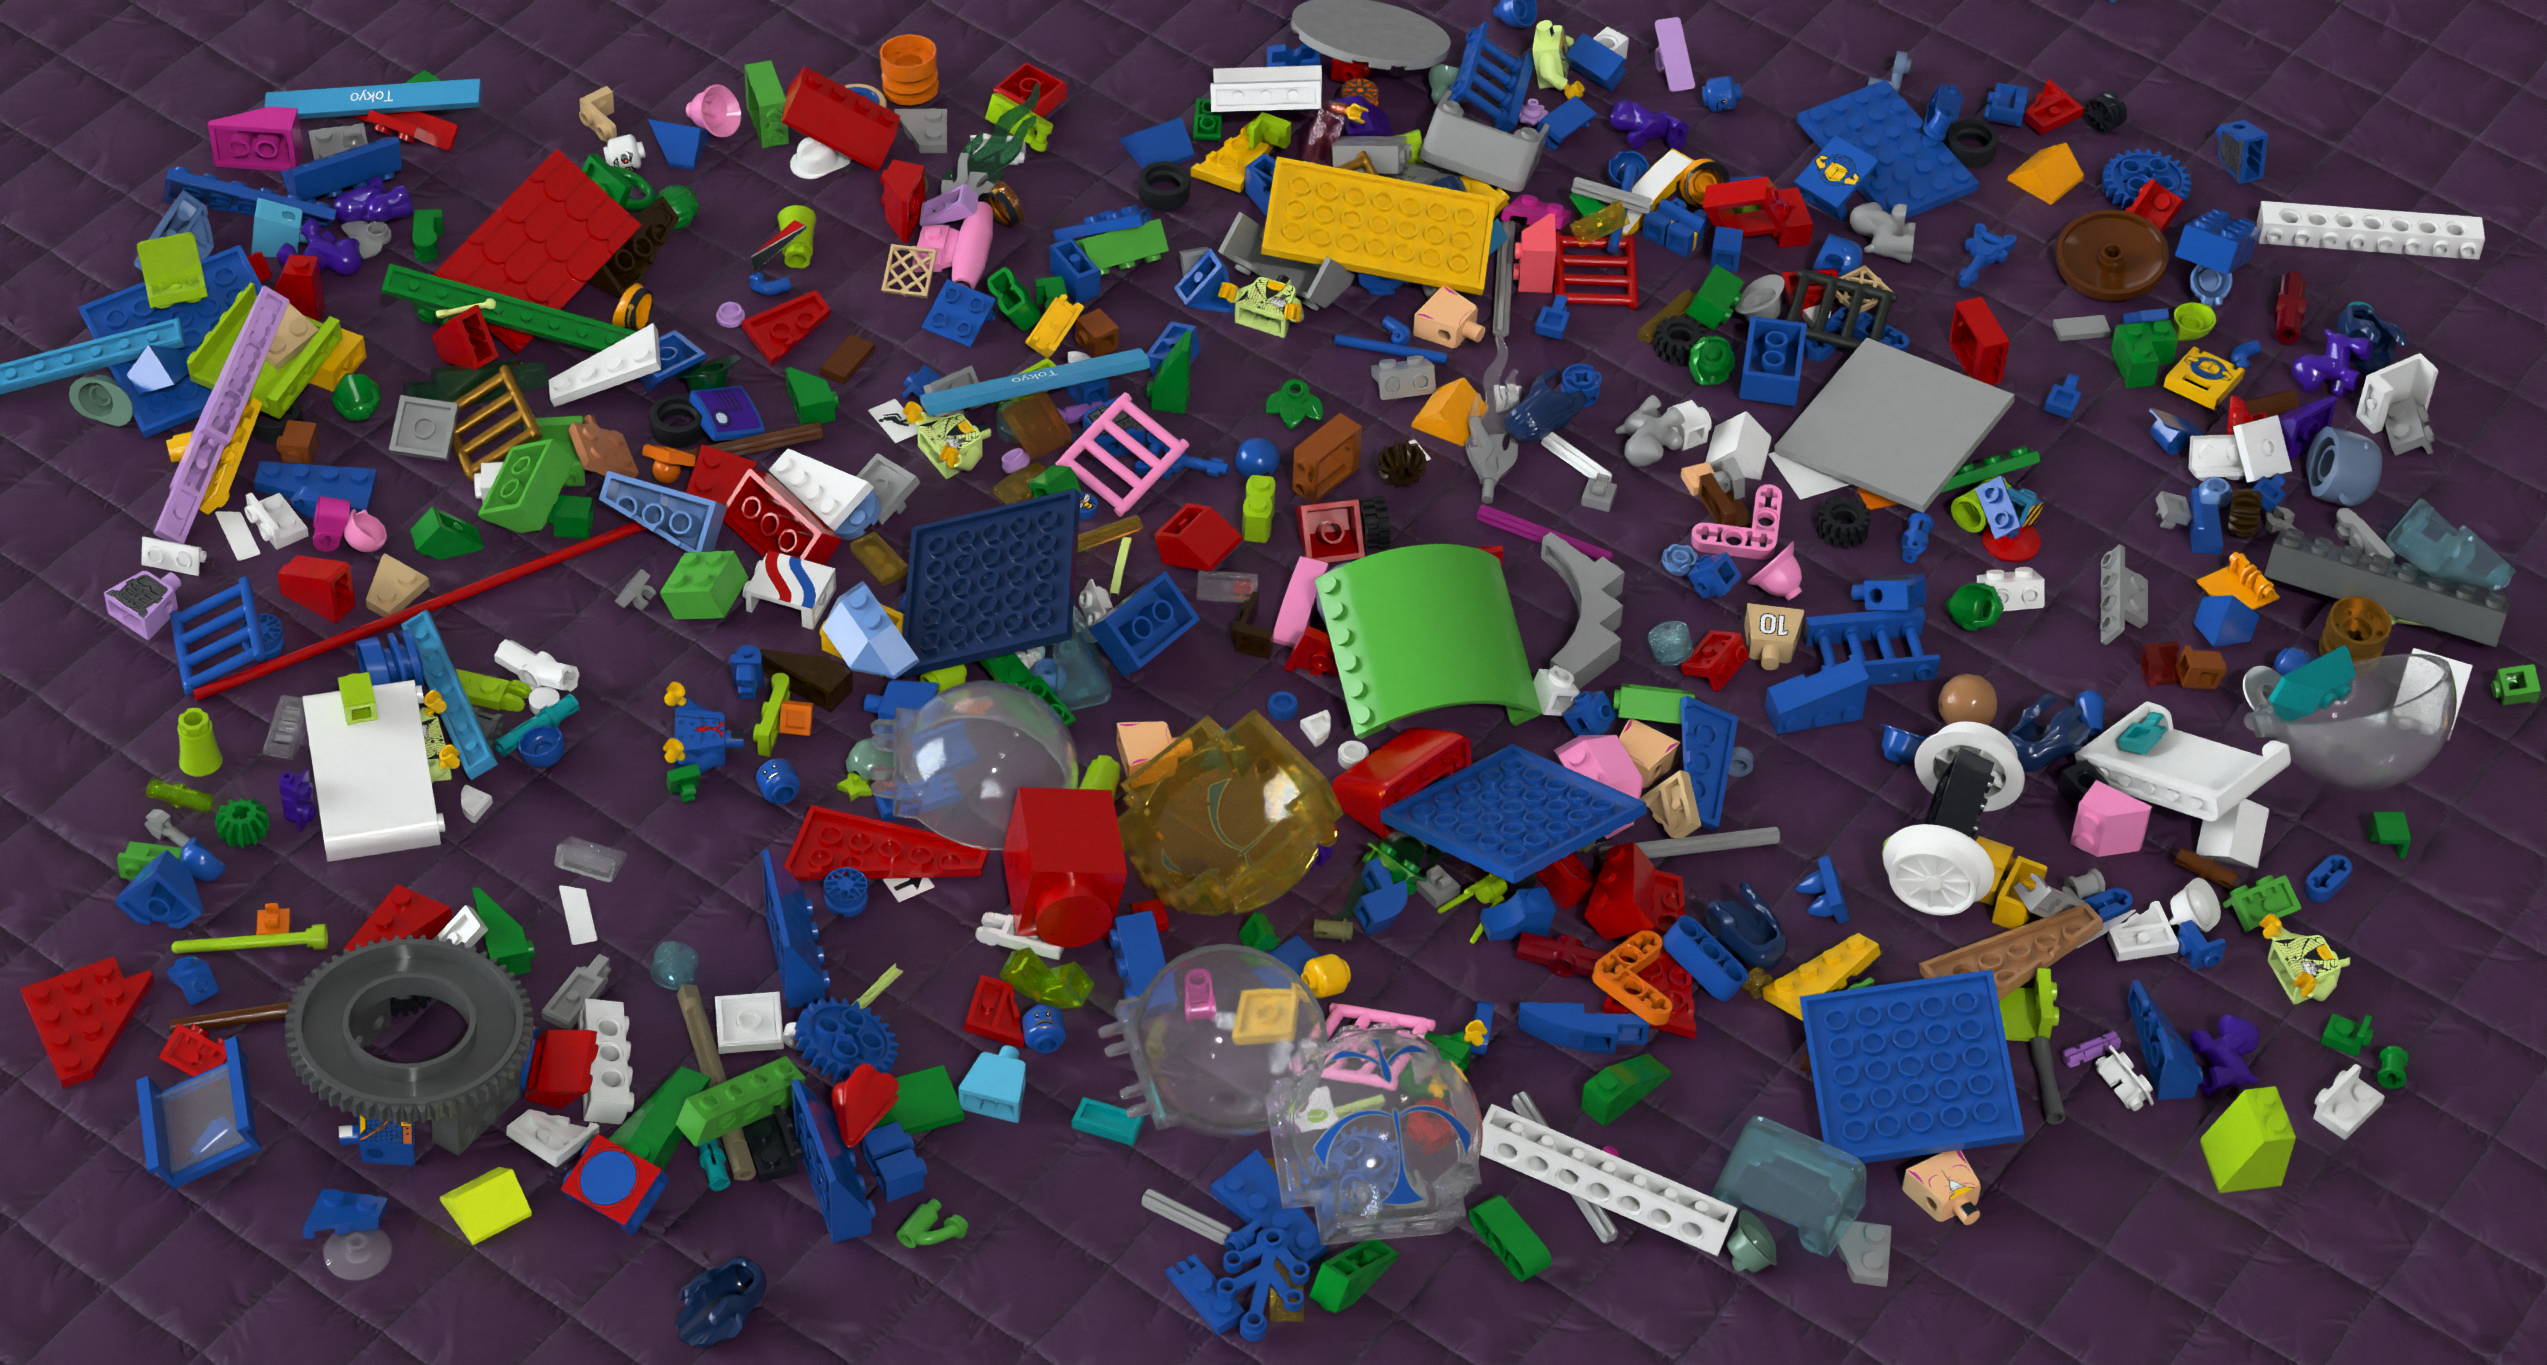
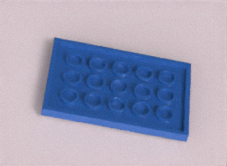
(1912, 164)

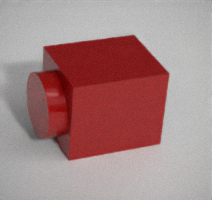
(1064, 864)

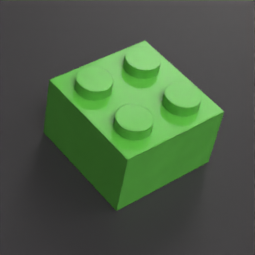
(704, 585)

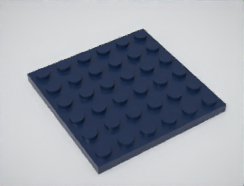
(992, 582)

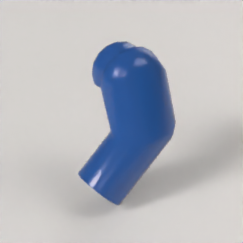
(768, 288)
(1399, 331)
(2241, 352)

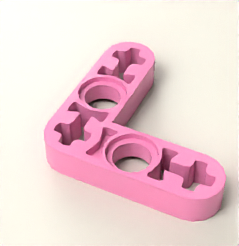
(1756, 534)

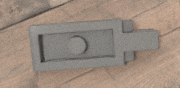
(583, 983)

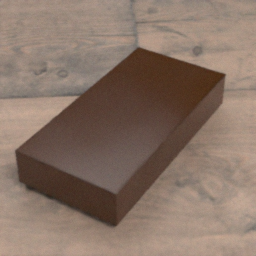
(847, 359)

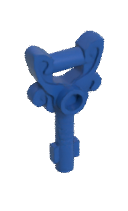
(1985, 249)
(1212, 467)

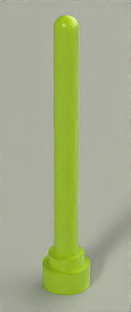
(314, 937)

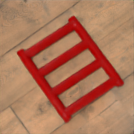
(1629, 280)

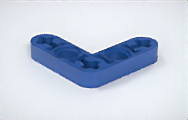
(1865, 321)

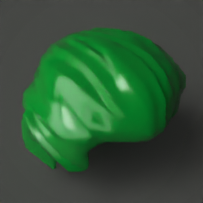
(682, 201)
(1711, 360)
(356, 397)
(1975, 606)

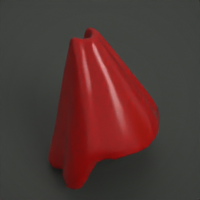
(863, 1102)

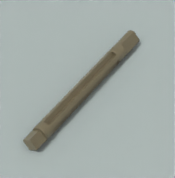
(710, 1064)

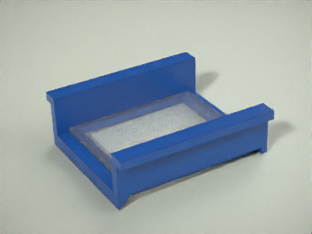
(199, 1121)

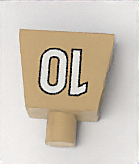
(1772, 633)

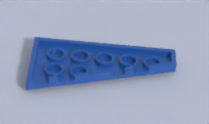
(237, 197)

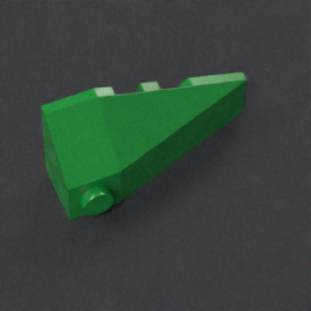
(653, 1128)

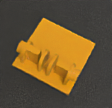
(2241, 581)

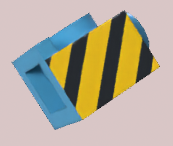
(2026, 505)

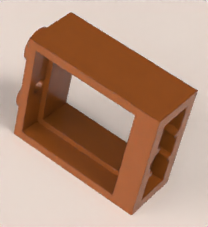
(1341, 441)

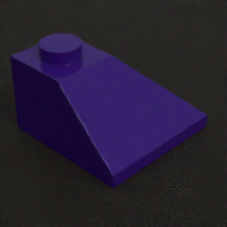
(2304, 423)

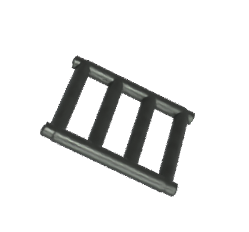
(1832, 284)

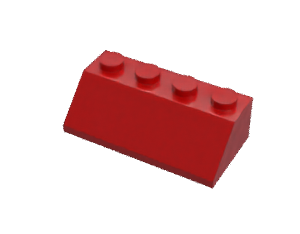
(840, 118)
(777, 521)

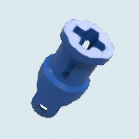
(1916, 539)

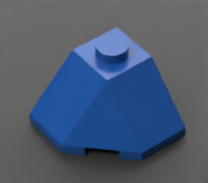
(162, 893)

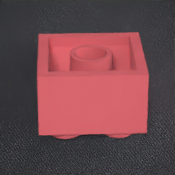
(1536, 256)

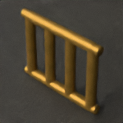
(522, 414)

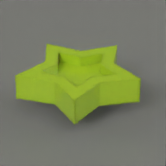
(855, 786)

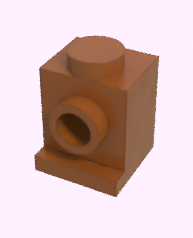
(2200, 669)

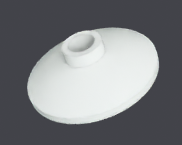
(2259, 685)

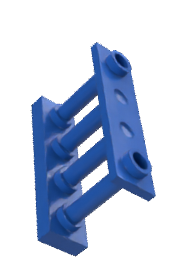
(1515, 83)
(1878, 626)

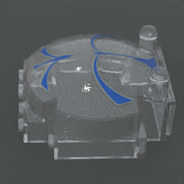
(1375, 1135)

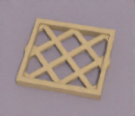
(1876, 281)
(905, 289)

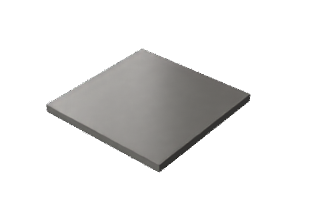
(1894, 424)

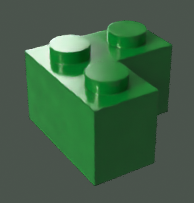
(2141, 348)

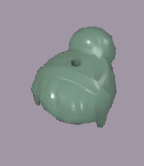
(1441, 79)

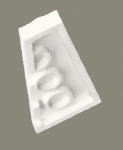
(615, 365)
(821, 487)

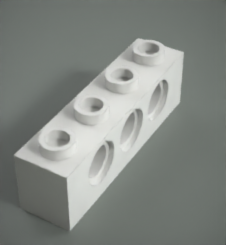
(609, 1093)

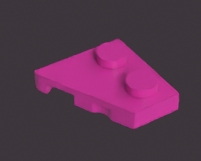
(1534, 210)

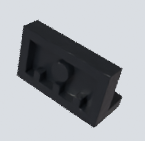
(772, 1146)

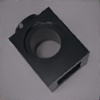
(2077, 781)

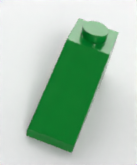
(1172, 379)
(504, 935)
(1621, 1087)
(1351, 1274)

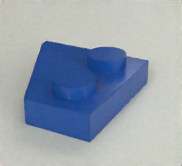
(345, 1212)

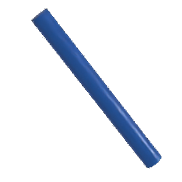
(1627, 185)
(1389, 348)

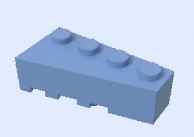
(675, 515)

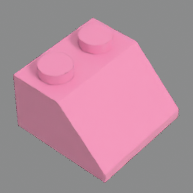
(2109, 822)

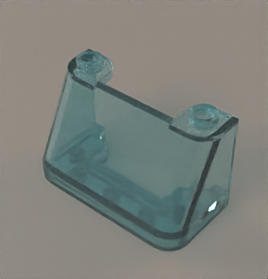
(2444, 552)
(1080, 669)
(1795, 1182)

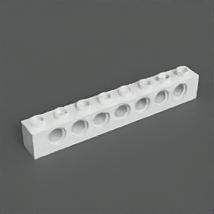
(2370, 230)
(1606, 1180)

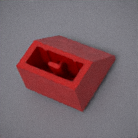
(1196, 538)
(561, 1067)

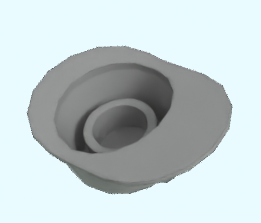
(1762, 298)

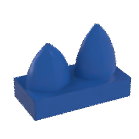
(1828, 881)

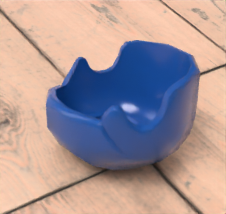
(1618, 164)
(1257, 457)
(542, 746)
(200, 861)

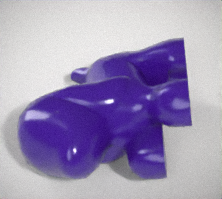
(1645, 125)
(373, 203)
(340, 256)
(2313, 369)
(2235, 1038)

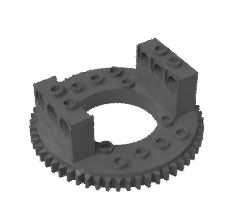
(351, 1005)

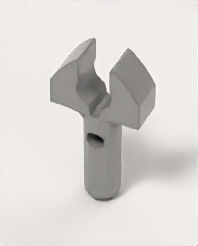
(2283, 519)
(160, 826)

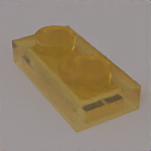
(879, 558)

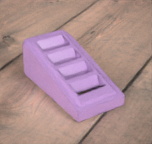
(949, 206)

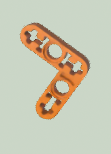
(1650, 1003)

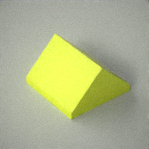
(487, 1204)

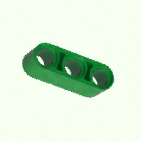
(1510, 1238)

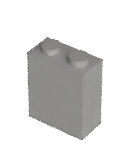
(1387, 153)

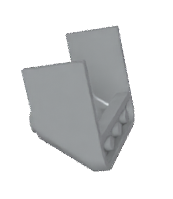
(1481, 149)
(1313, 282)

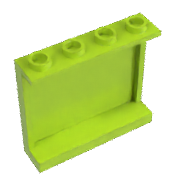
(272, 387)

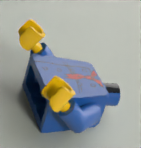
(698, 733)

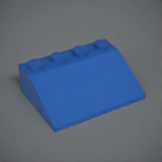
(793, 935)
(830, 1168)

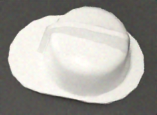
(816, 159)
(2196, 903)

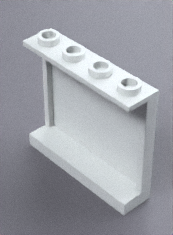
(1266, 88)

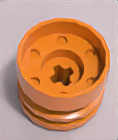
(909, 69)

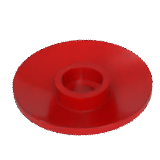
(2013, 550)

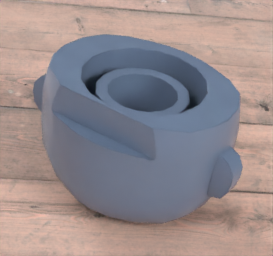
(2343, 467)

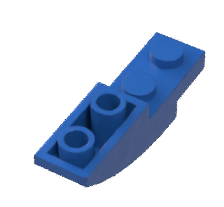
(1572, 1028)

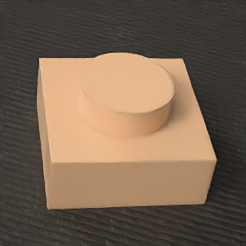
(1692, 474)

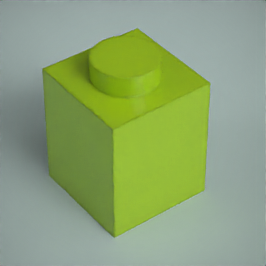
(357, 698)

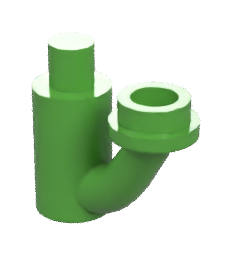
(916, 1228)

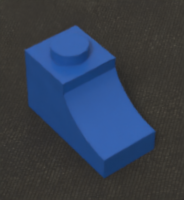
(1526, 911)

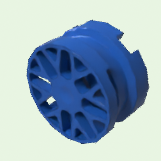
(1582, 377)
(271, 634)
(854, 885)

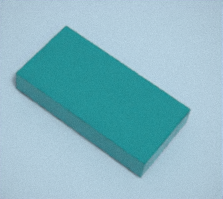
(1107, 1121)

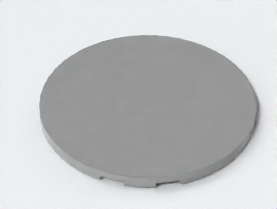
(1370, 33)

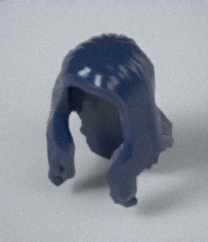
(2364, 322)
(1543, 410)
(2041, 744)
(1749, 934)
(720, 1302)

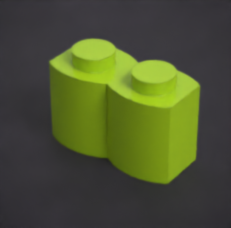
(1258, 508)

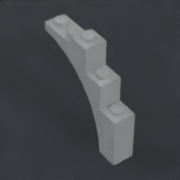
(1594, 588)

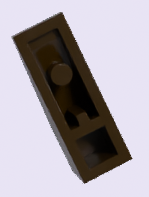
(811, 676)

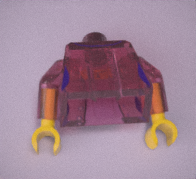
(1326, 129)

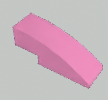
(1299, 601)

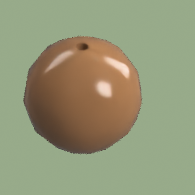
(1967, 699)

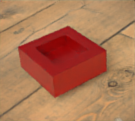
(1158, 909)

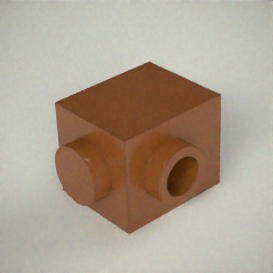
(1097, 333)
(298, 442)

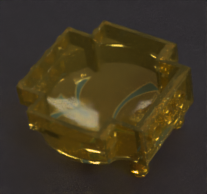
(1227, 818)

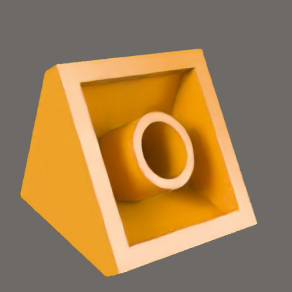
(2048, 173)
(1447, 412)

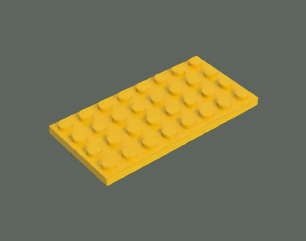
(1379, 225)

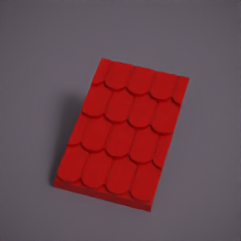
(543, 241)

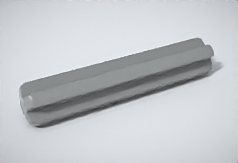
(1608, 194)
(1186, 1216)

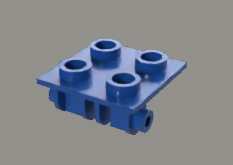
(959, 313)

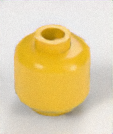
(1326, 975)

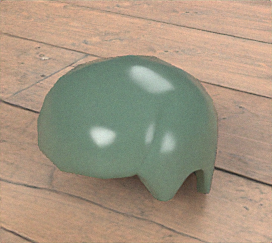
(865, 758)

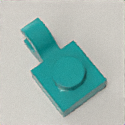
(2144, 736)

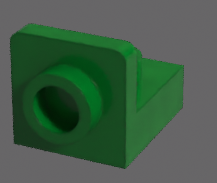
(2348, 1035)

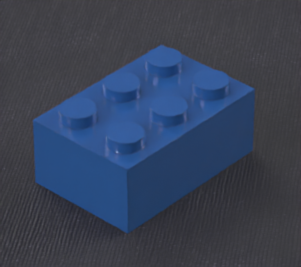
(1773, 361)
(1144, 623)

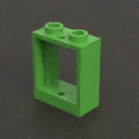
(766, 103)
(1650, 703)

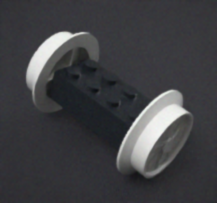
(1937, 863)

